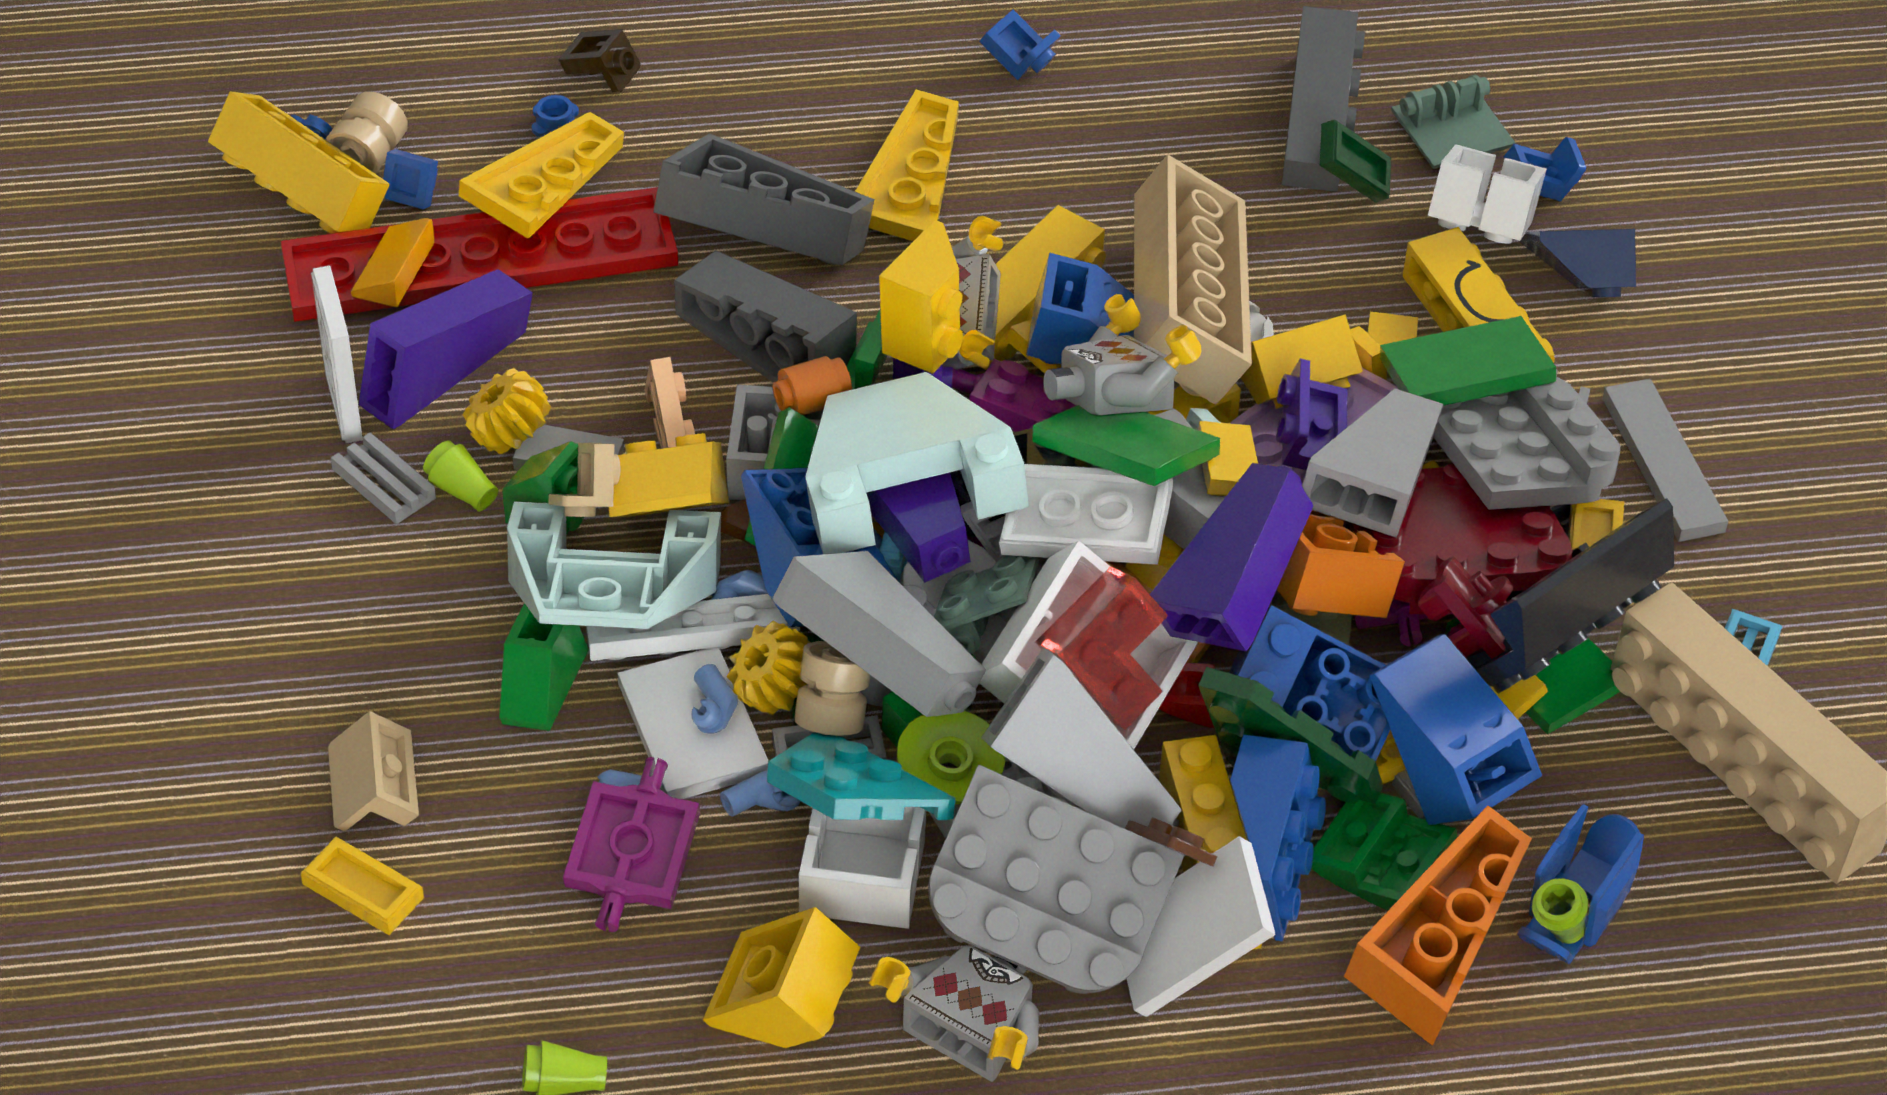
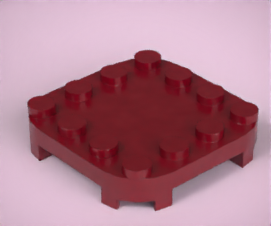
(1451, 520)

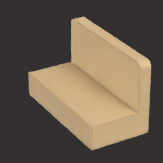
(373, 772)

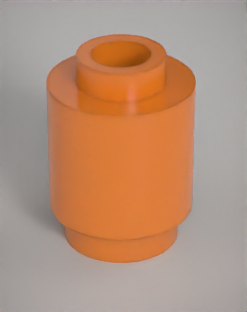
(808, 384)

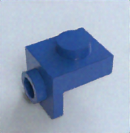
(1019, 45)
(1563, 166)

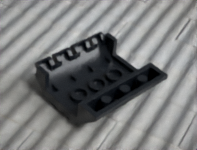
(1580, 596)

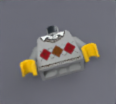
(980, 294)
(1118, 371)
(966, 1007)

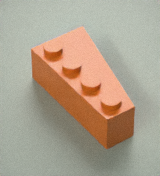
(1339, 571)
(1432, 934)

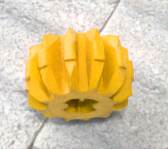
(506, 411)
(769, 667)

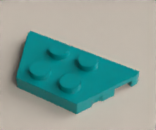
(852, 782)

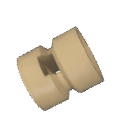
(369, 129)
(832, 696)

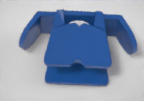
(1602, 868)

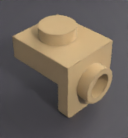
(596, 480)

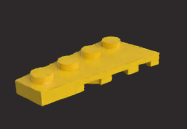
(912, 167)
(542, 175)

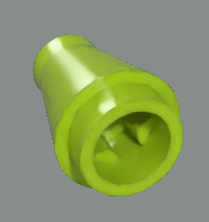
(458, 474)
(1561, 909)
(561, 1070)

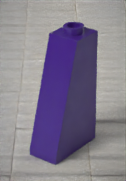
(439, 343)
(924, 524)
(1236, 560)

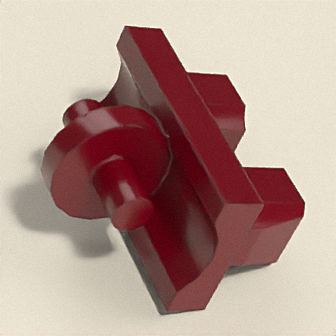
(1471, 602)

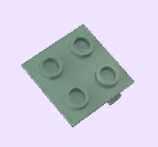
(1452, 116)
(974, 596)

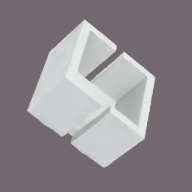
(1463, 188)
(864, 867)

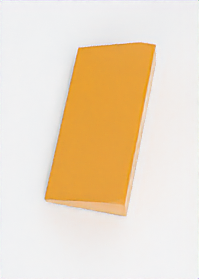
(395, 262)

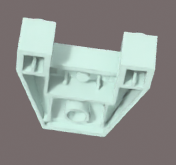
(900, 436)
(610, 585)

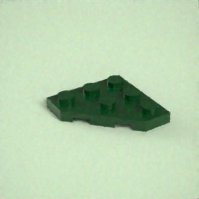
(1246, 708)

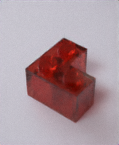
(1097, 642)

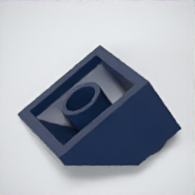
(1589, 257)

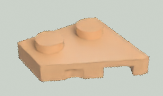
(666, 392)

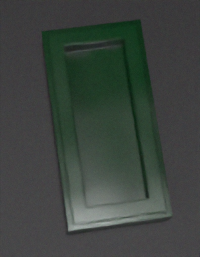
(1355, 161)

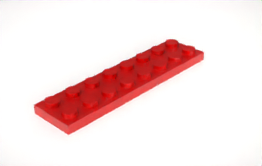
(576, 243)

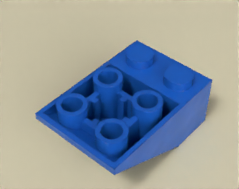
(1070, 306)
(784, 524)
(1319, 678)
(1452, 732)
(1278, 811)

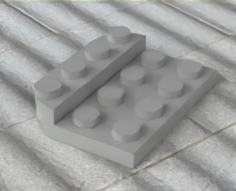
(1530, 447)
(1049, 885)

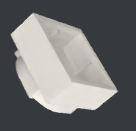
(1054, 590)

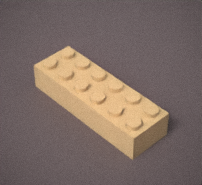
(1193, 274)
(1753, 732)

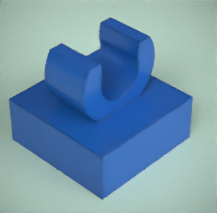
(410, 178)

